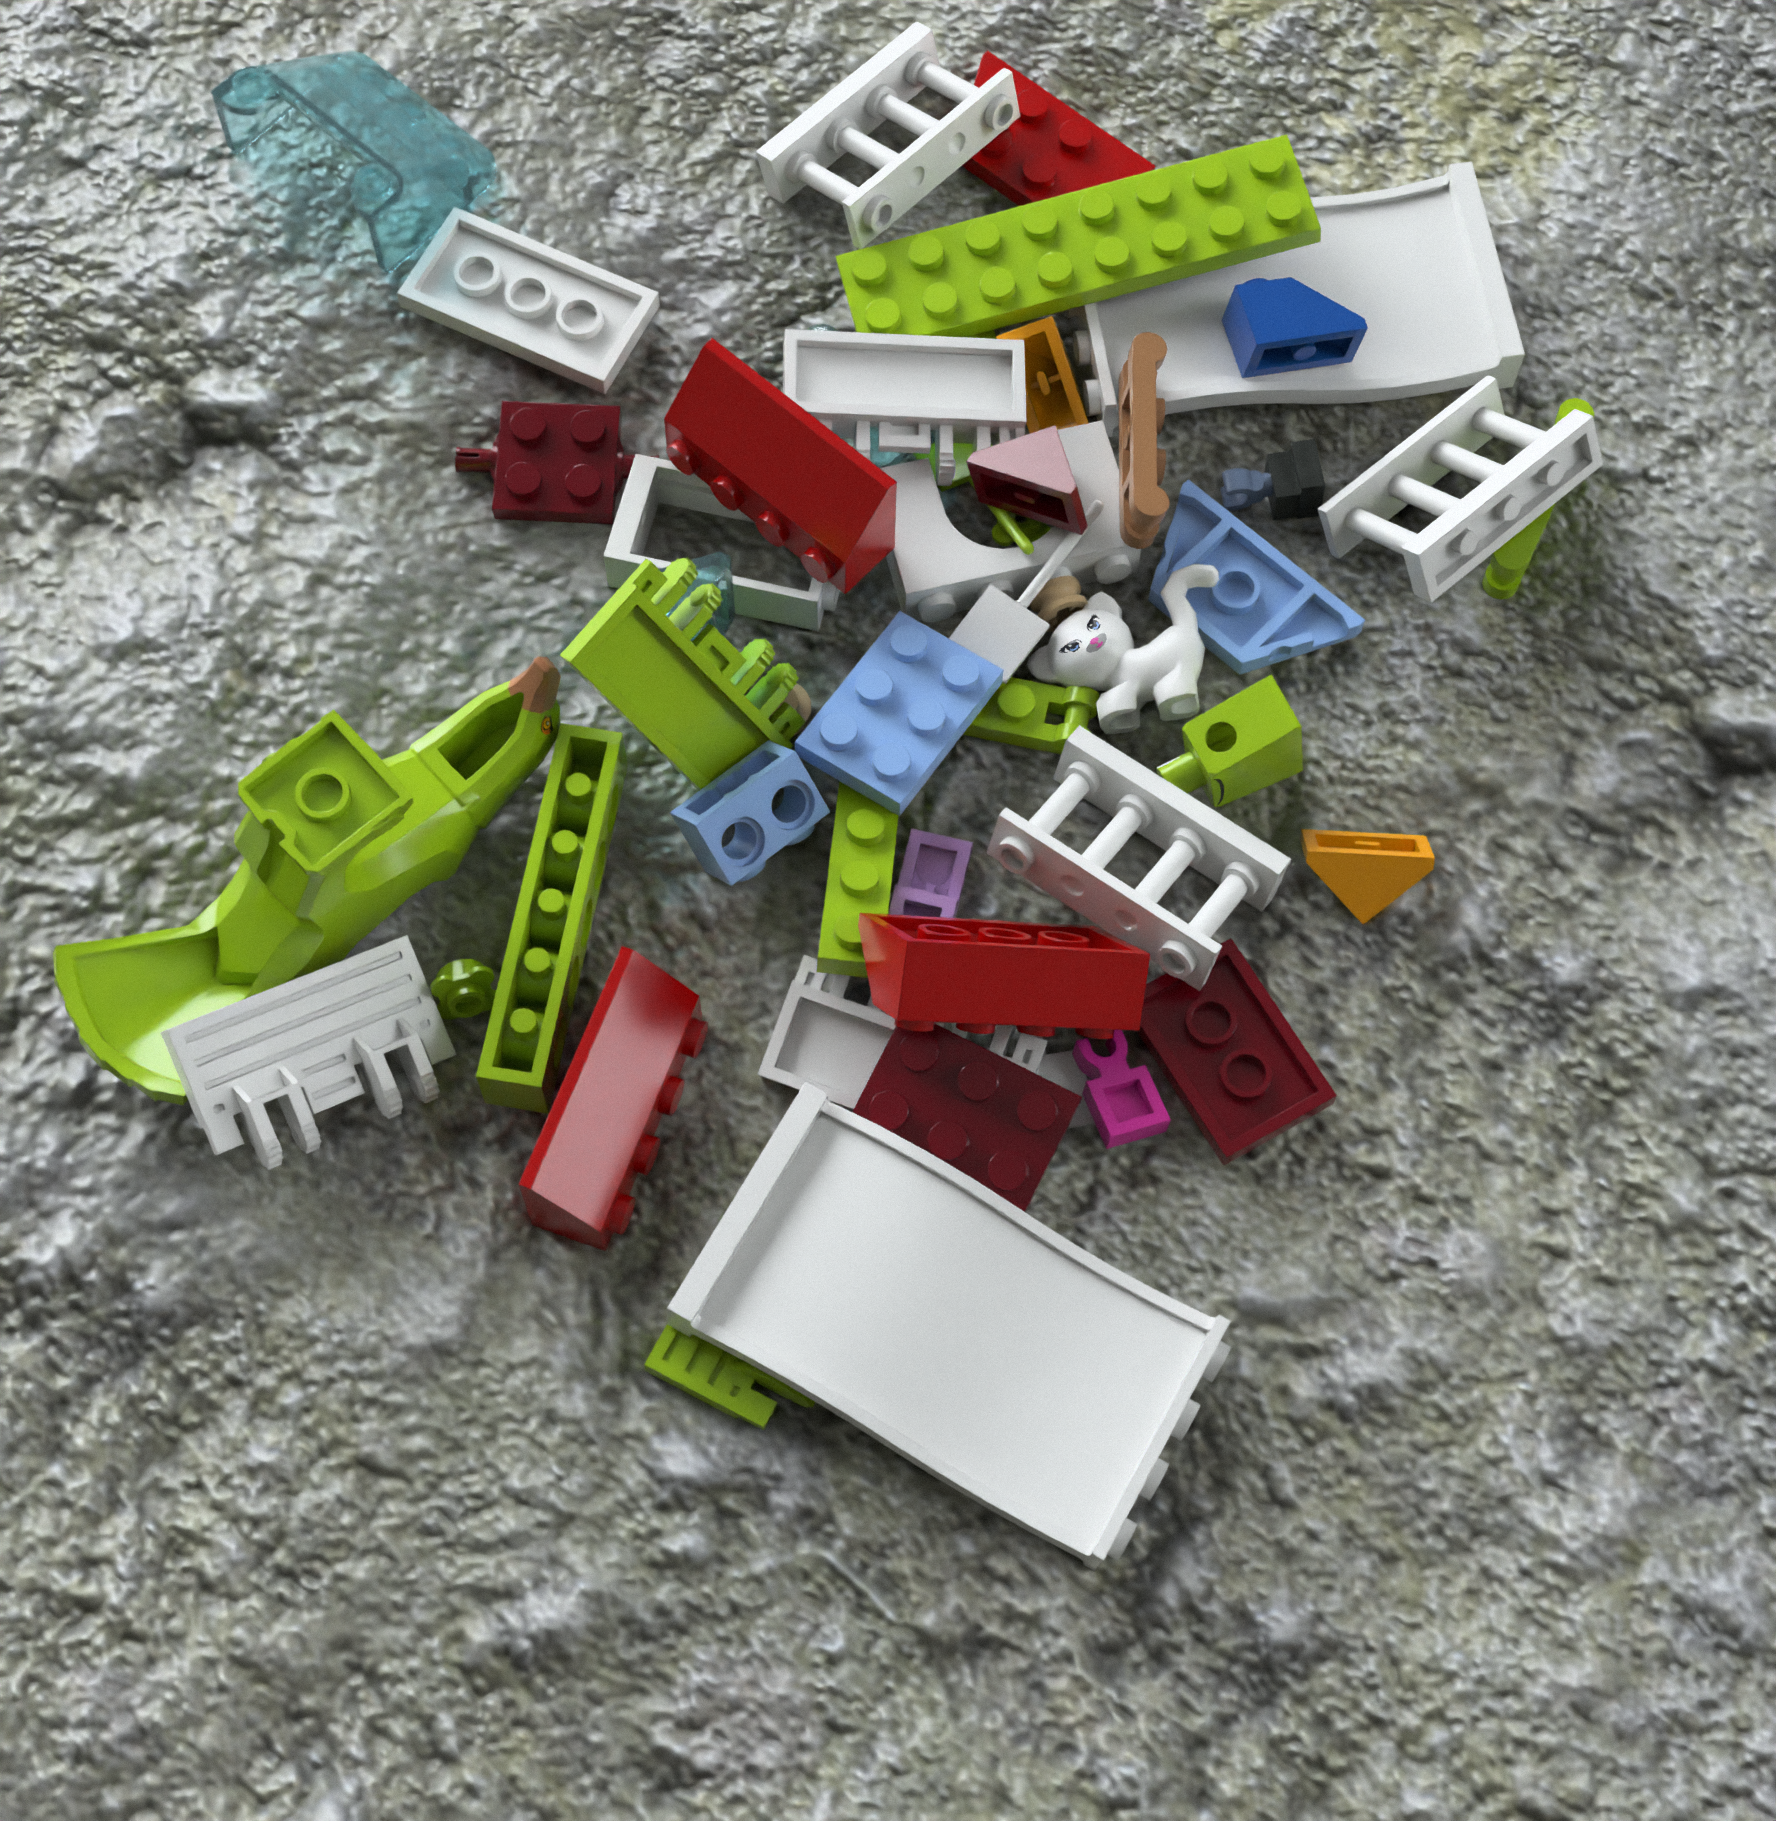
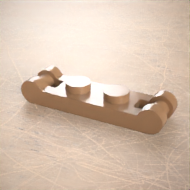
(1140, 461)

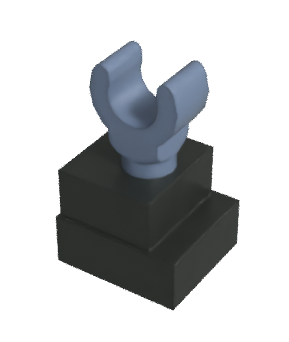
(1290, 481)

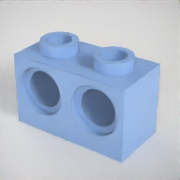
(745, 799)

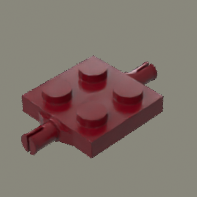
(554, 462)

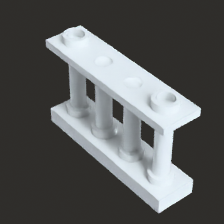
(863, 102)
(1485, 517)
(1167, 817)

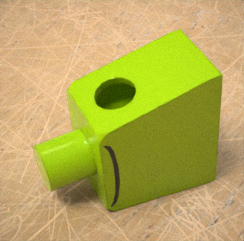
(1239, 746)

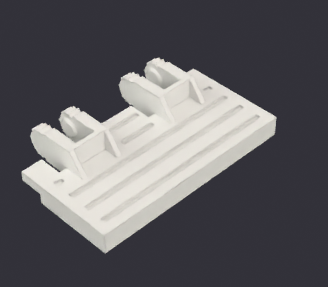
(909, 388)
(839, 1042)
(303, 1049)

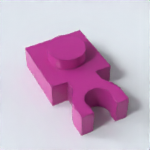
(1120, 1098)

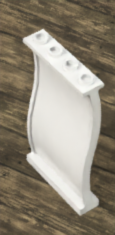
(1400, 257)
(951, 1327)

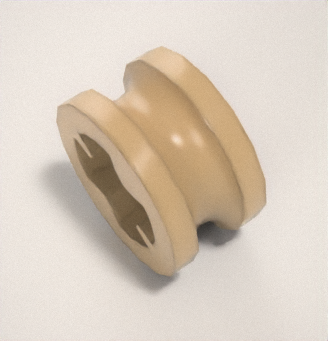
(1058, 600)

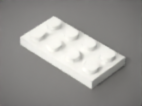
(529, 299)

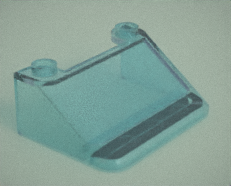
(412, 152)

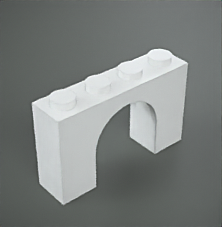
(946, 573)

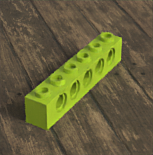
(553, 919)

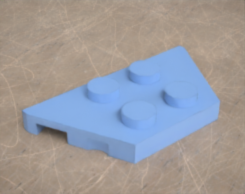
(1263, 601)

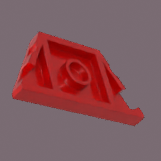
(1048, 147)

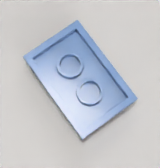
(899, 713)

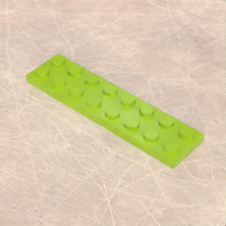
(1084, 245)

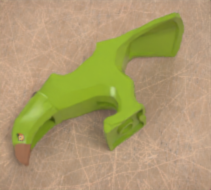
(326, 859)

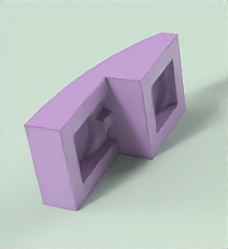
(931, 876)

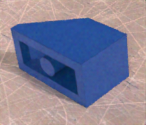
(1288, 328)

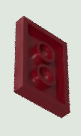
(1231, 1056)
(969, 1109)

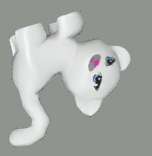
(1099, 653)

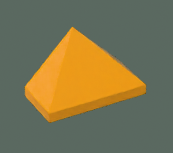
(1049, 377)
(1366, 867)

